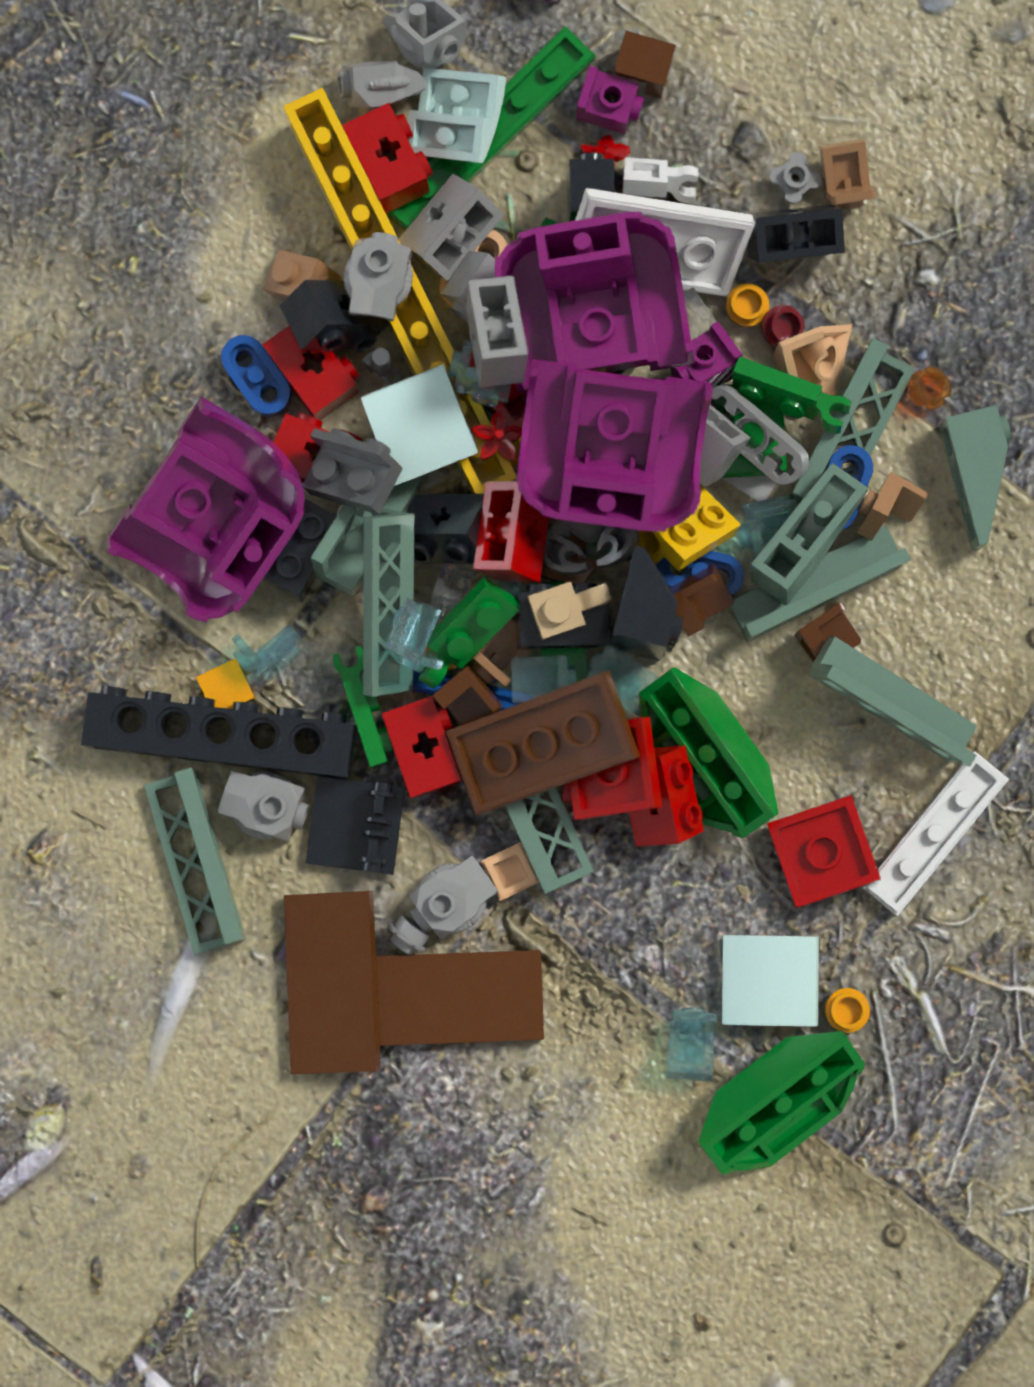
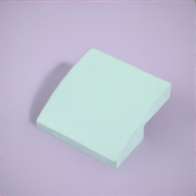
(457, 114)
(420, 423)
(770, 980)

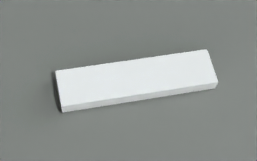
(935, 833)

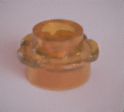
(929, 376)

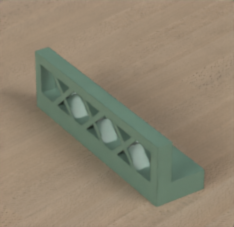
(854, 391)
(341, 551)
(835, 576)
(386, 586)
(894, 701)
(533, 846)
(209, 855)

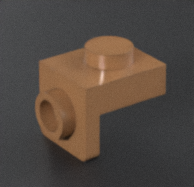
(846, 174)
(291, 270)
(894, 497)
(494, 658)

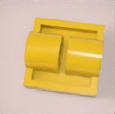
(694, 536)

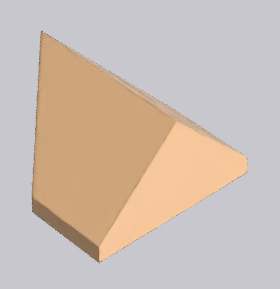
(815, 355)

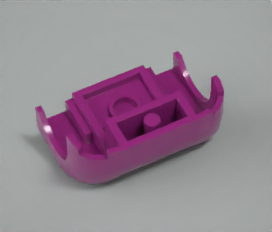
(600, 294)
(612, 446)
(213, 513)

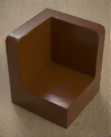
(645, 61)
(701, 598)
(828, 624)
(467, 697)

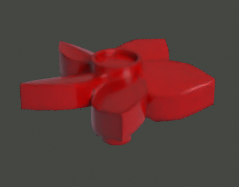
(608, 148)
(497, 438)

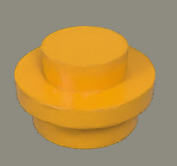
(747, 305)
(847, 1010)

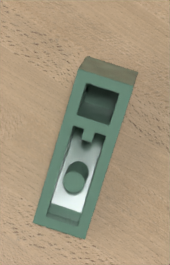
(976, 457)
(807, 535)

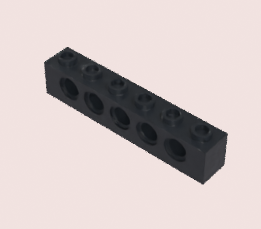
(104, 731)

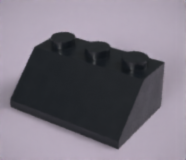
(646, 611)

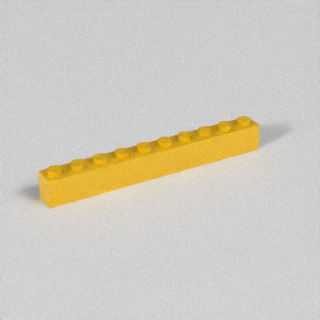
(358, 217)

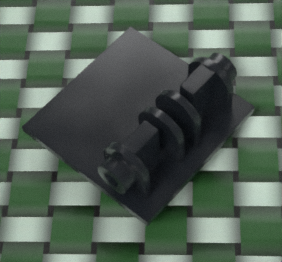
(355, 825)

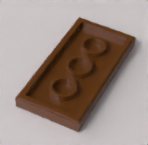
(543, 743)
(332, 982)
(460, 997)

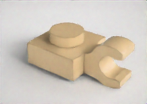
(561, 609)

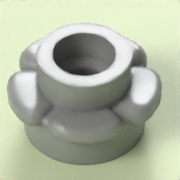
(408, 935)

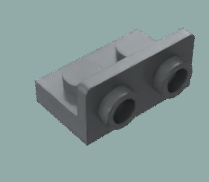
(352, 471)

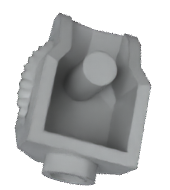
(427, 32)
(377, 83)
(378, 276)
(264, 804)
(452, 897)

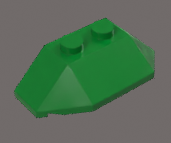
(728, 769)
(780, 1101)

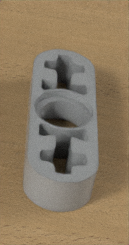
(786, 445)

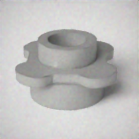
(787, 187)

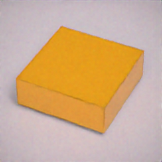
(226, 685)

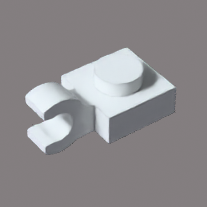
(654, 178)

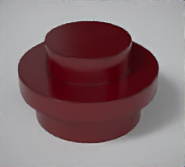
(781, 324)

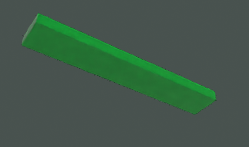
(523, 101)

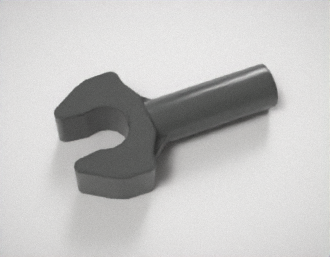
(379, 362)

